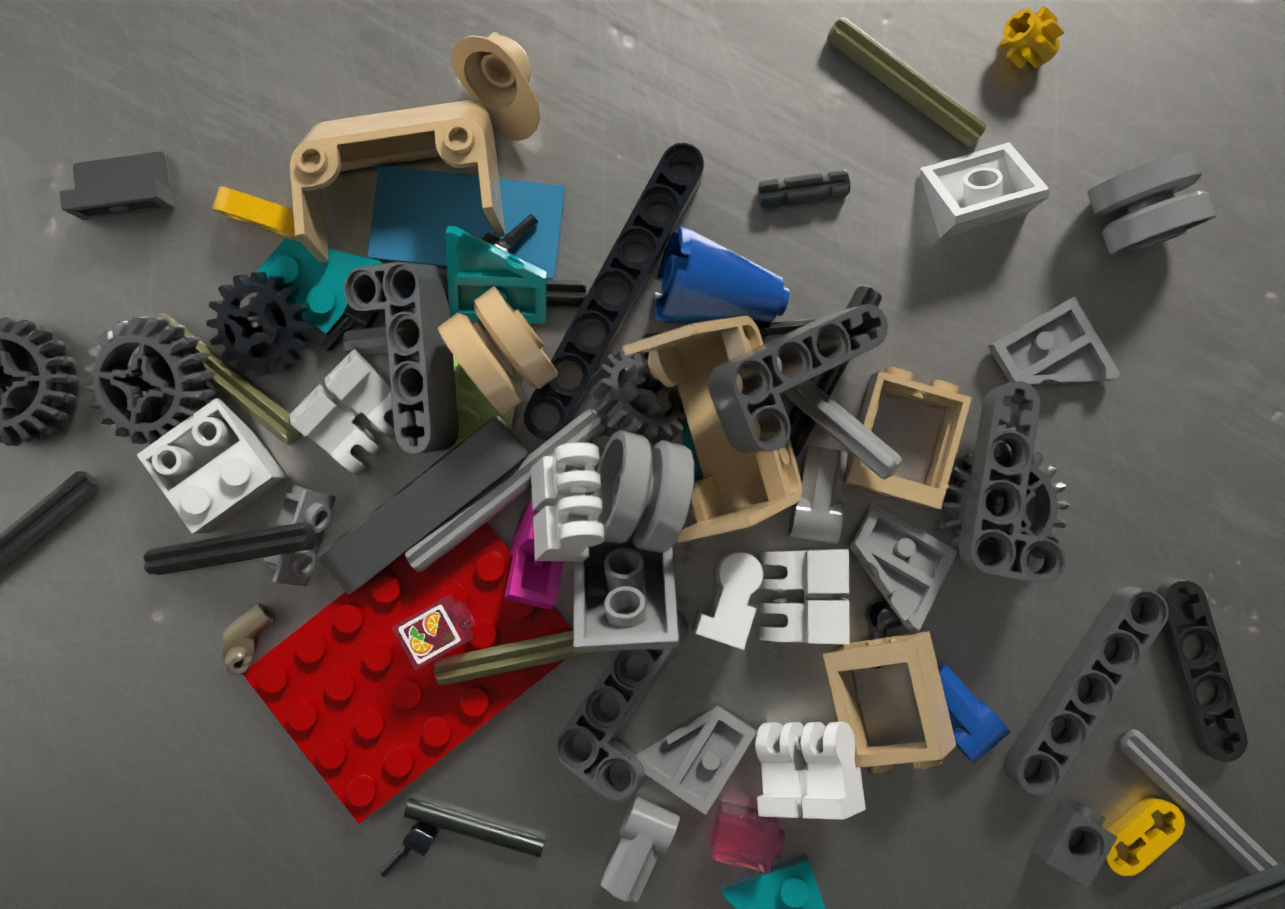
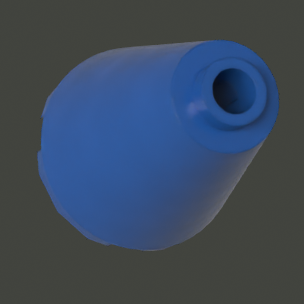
(714, 283)

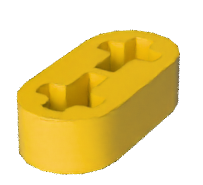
(255, 212)
(1142, 838)

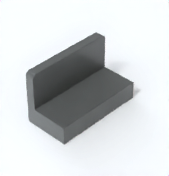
(119, 186)

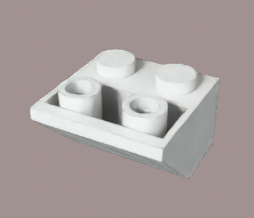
(211, 467)

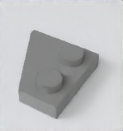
(1055, 349)
(902, 563)
(699, 757)

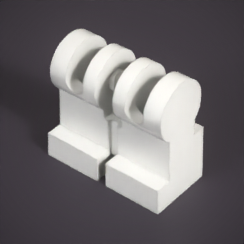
(330, 417)
(566, 516)
(730, 614)
(820, 615)
(808, 771)

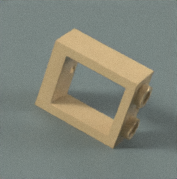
(938, 394)
(928, 690)

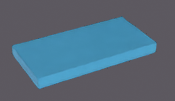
(419, 205)

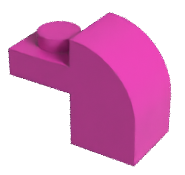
(531, 580)

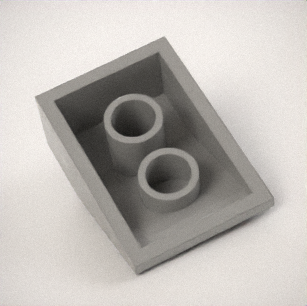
(624, 599)

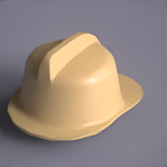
(498, 77)

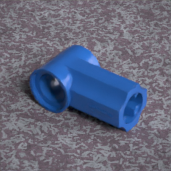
(973, 721)

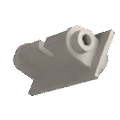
(299, 507)

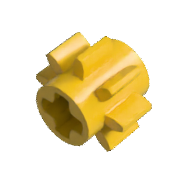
(1031, 37)

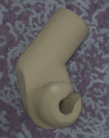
(240, 639)

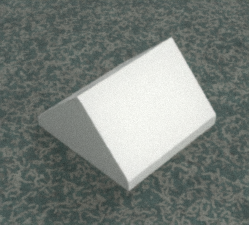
(981, 189)

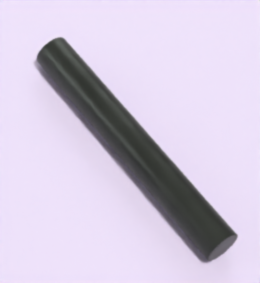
(474, 827)

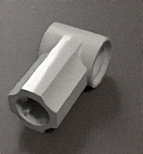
(820, 509)
(644, 836)

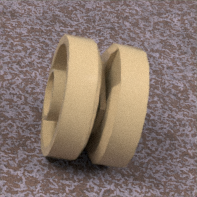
(494, 354)

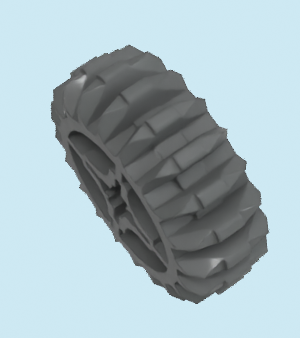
(162, 368)
(17, 417)
(1038, 487)

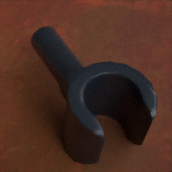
(513, 236)
(351, 316)
(881, 618)
(418, 839)

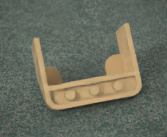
(454, 131)
(735, 485)

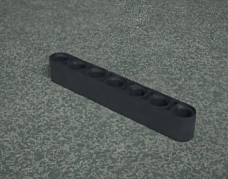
(618, 269)

